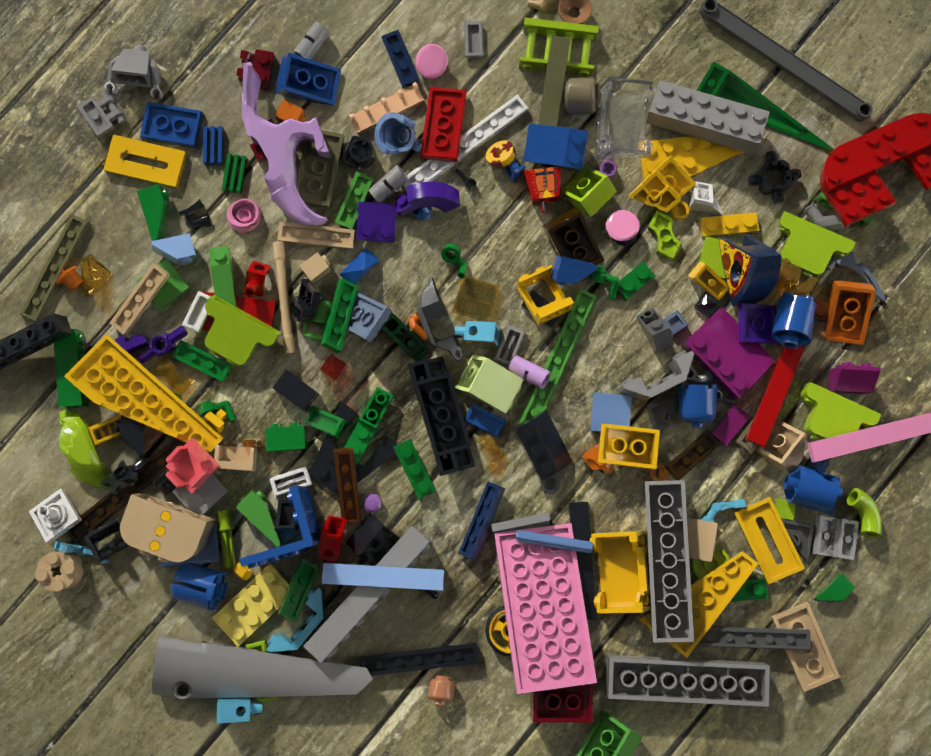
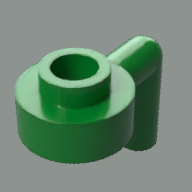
(451, 258)
(602, 276)
(214, 407)

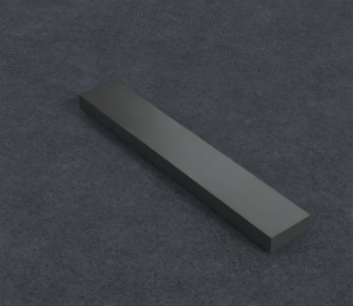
(757, 638)

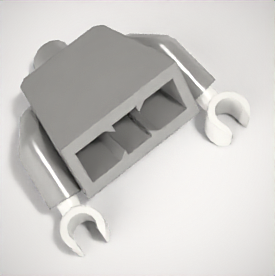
(134, 69)

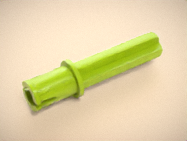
(226, 538)

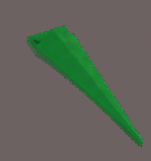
(727, 85)

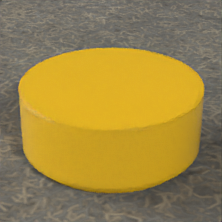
(680, 211)

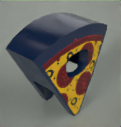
(759, 269)

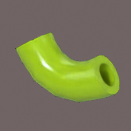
(869, 513)

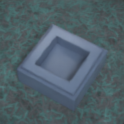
(675, 322)

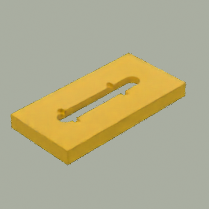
(166, 177)
(791, 560)

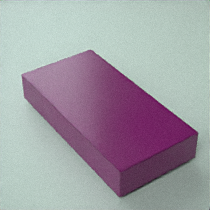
(730, 425)

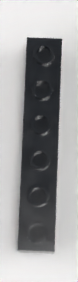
(33, 338)

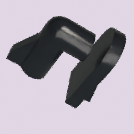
(196, 222)

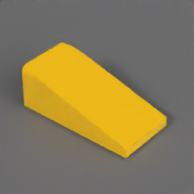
(709, 280)

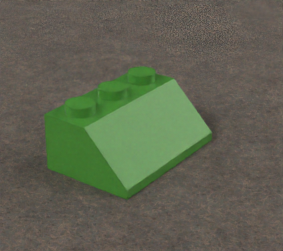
(610, 738)

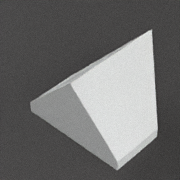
(704, 200)

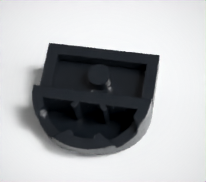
(307, 302)

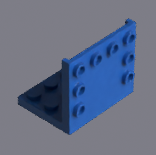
(309, 527)

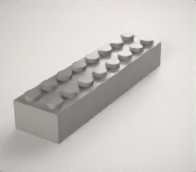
(669, 561)
(363, 598)
(687, 680)

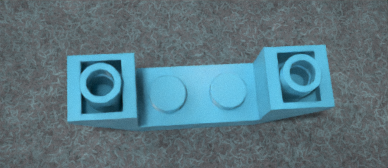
(283, 642)

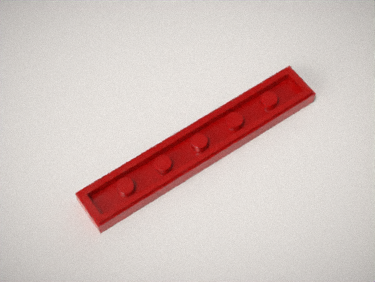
(774, 396)

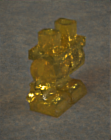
(790, 279)

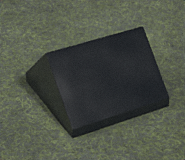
(372, 540)

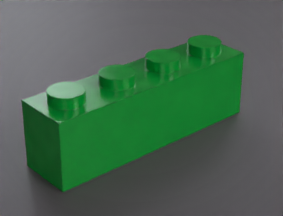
(67, 355)

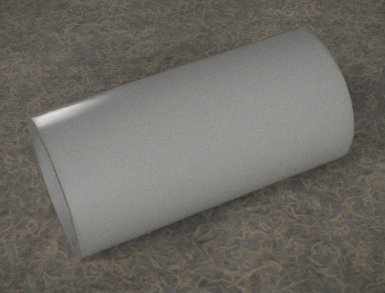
(312, 41)
(389, 184)

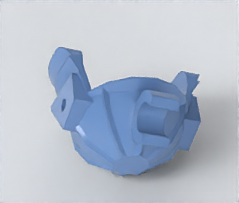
(396, 134)

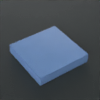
(610, 409)

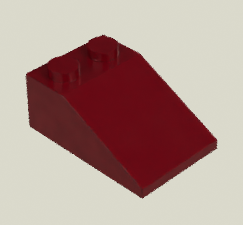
(563, 705)

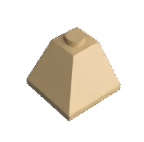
(784, 447)

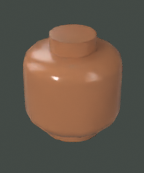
(441, 690)

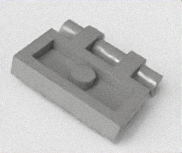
(96, 117)

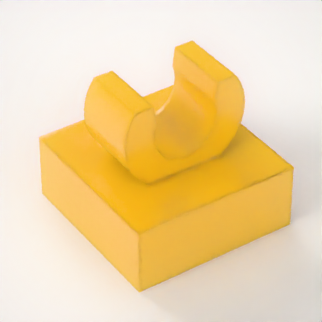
(216, 420)

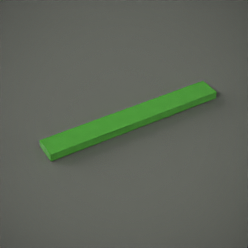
(561, 352)

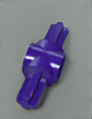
(154, 346)

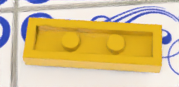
(729, 225)

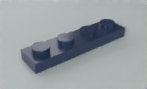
(481, 521)

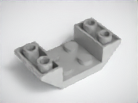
(680, 368)

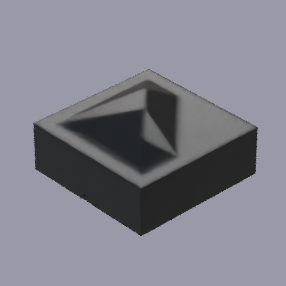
(707, 304)

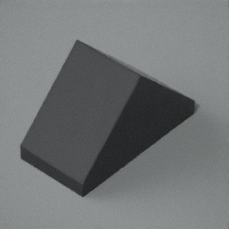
(284, 517)

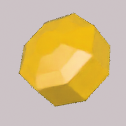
(242, 572)

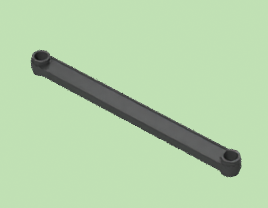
(786, 60)

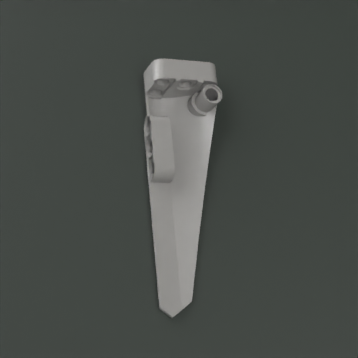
(241, 672)

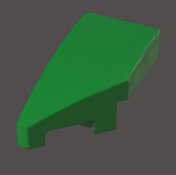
(836, 591)

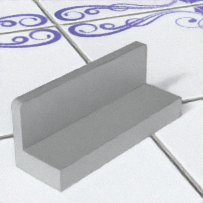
(533, 521)

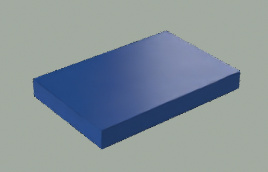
(171, 125)

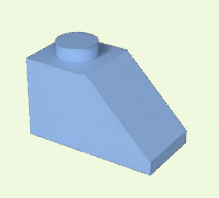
(175, 249)

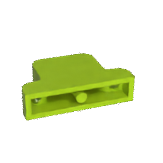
(811, 245)
(236, 332)
(834, 414)

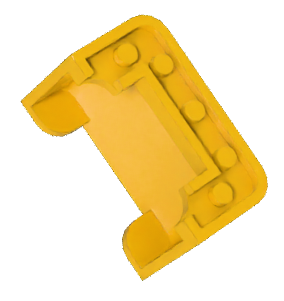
(623, 572)

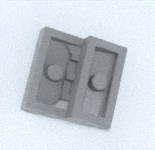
(204, 498)
(835, 537)

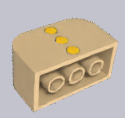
(164, 528)

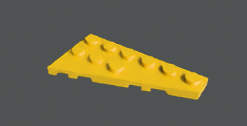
(690, 152)
(711, 596)

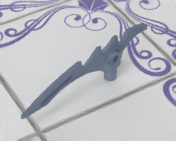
(850, 263)

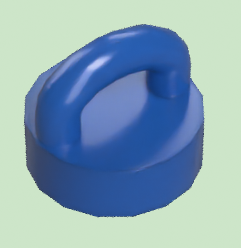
(514, 170)
(423, 213)

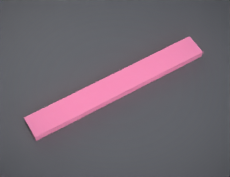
(870, 437)

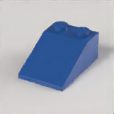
(307, 80)
(555, 146)

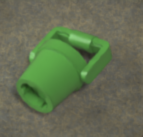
(320, 319)

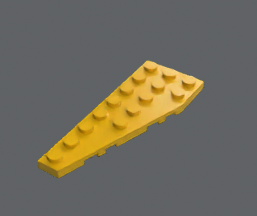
(124, 386)

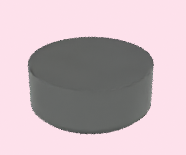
(550, 484)

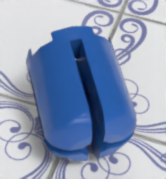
(210, 579)

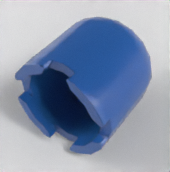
(697, 403)

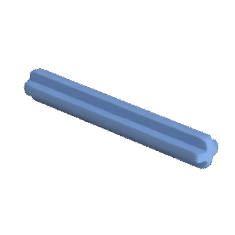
(554, 541)

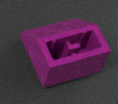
(853, 379)

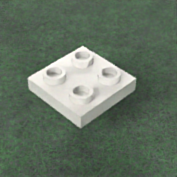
(55, 516)

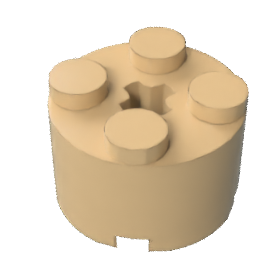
(48, 571)

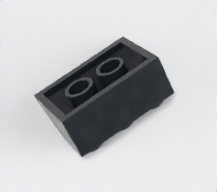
(542, 445)

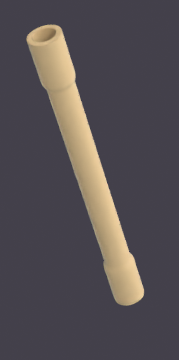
(288, 338)

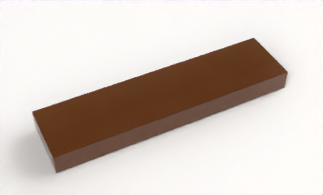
(347, 485)

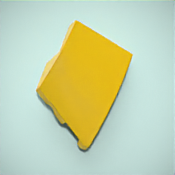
(664, 186)

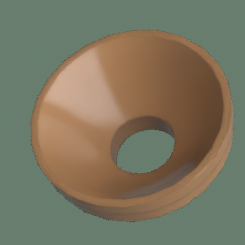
(583, 6)

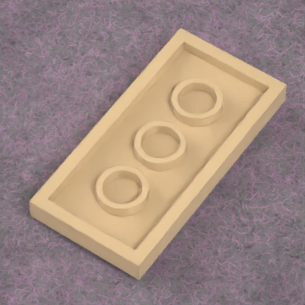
(810, 666)

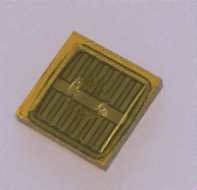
(475, 299)

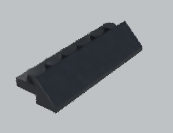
(442, 415)

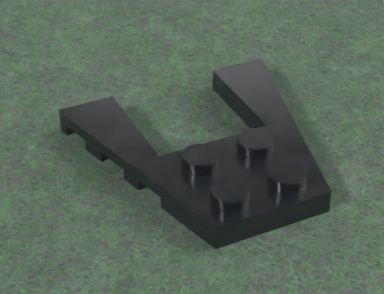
(324, 464)

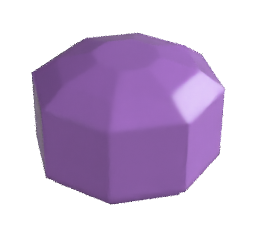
(608, 168)
(372, 502)

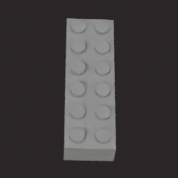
(707, 117)

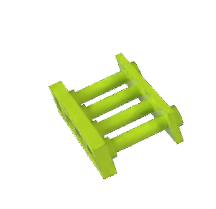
(564, 29)

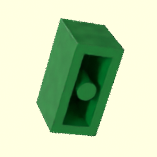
(286, 438)

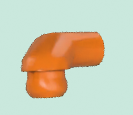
(416, 329)

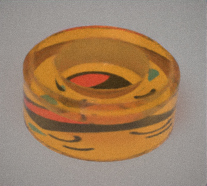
(252, 442)
(659, 473)

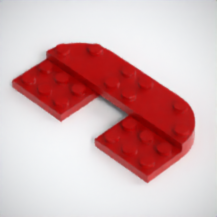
(850, 169)

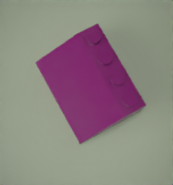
(731, 363)

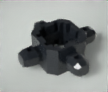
(761, 177)

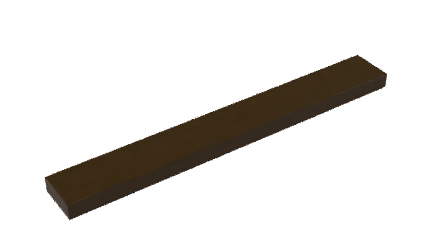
(111, 504)

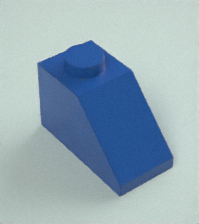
(570, 270)

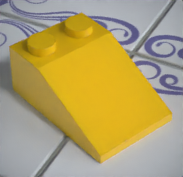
(628, 446)

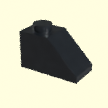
(132, 434)

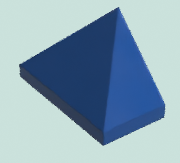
(359, 266)

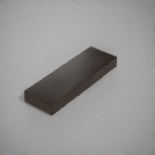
(692, 455)

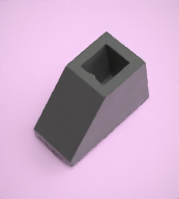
(655, 330)

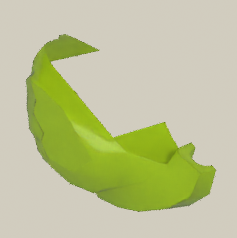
(79, 449)

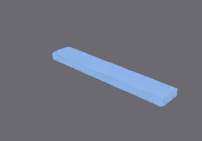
(382, 576)

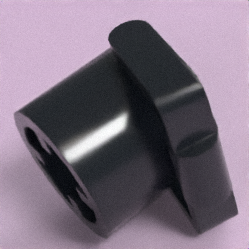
(361, 153)

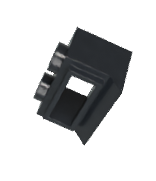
(97, 535)

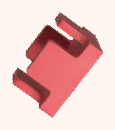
(190, 466)

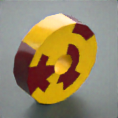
(500, 154)

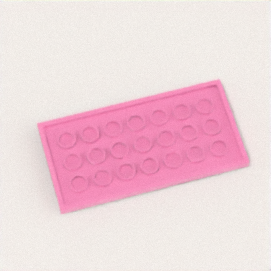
(544, 612)

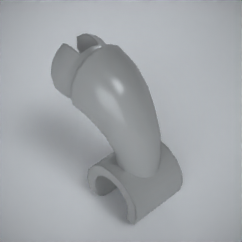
(702, 379)

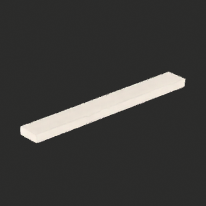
(471, 140)

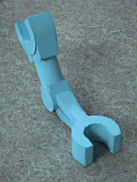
(722, 506)
(64, 547)

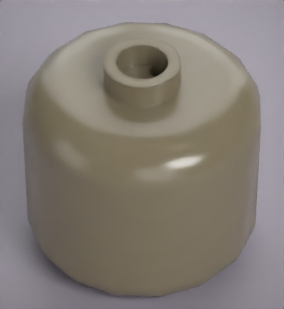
(580, 96)

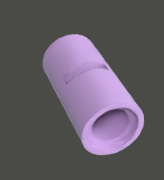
(529, 371)

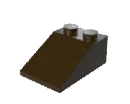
(573, 238)

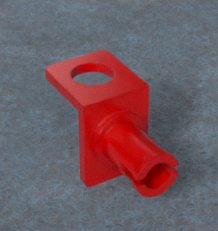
(255, 279)

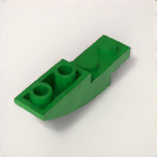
(369, 422)

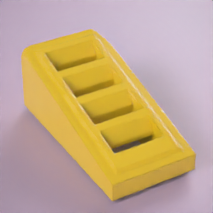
(99, 426)

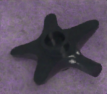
(124, 476)

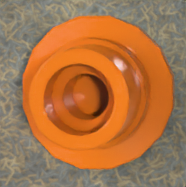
(70, 278)

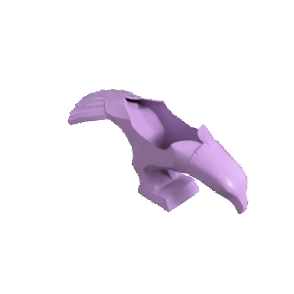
(280, 147)

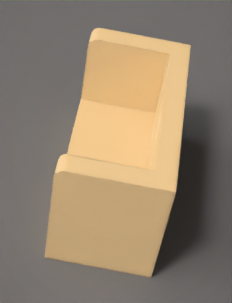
(236, 457)

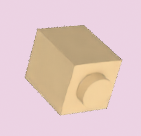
(316, 267)

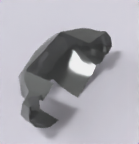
(431, 307)

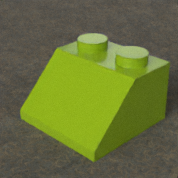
(588, 190)

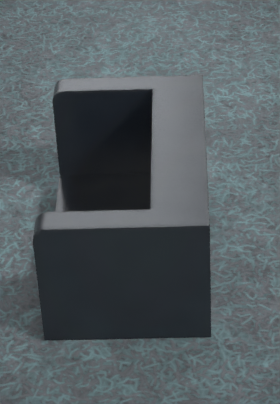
(295, 390)

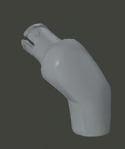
(828, 222)

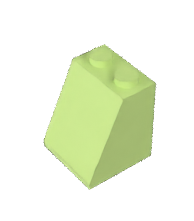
(489, 383)

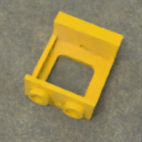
(554, 309)

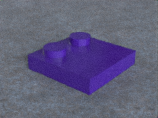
(376, 222)
(756, 323)

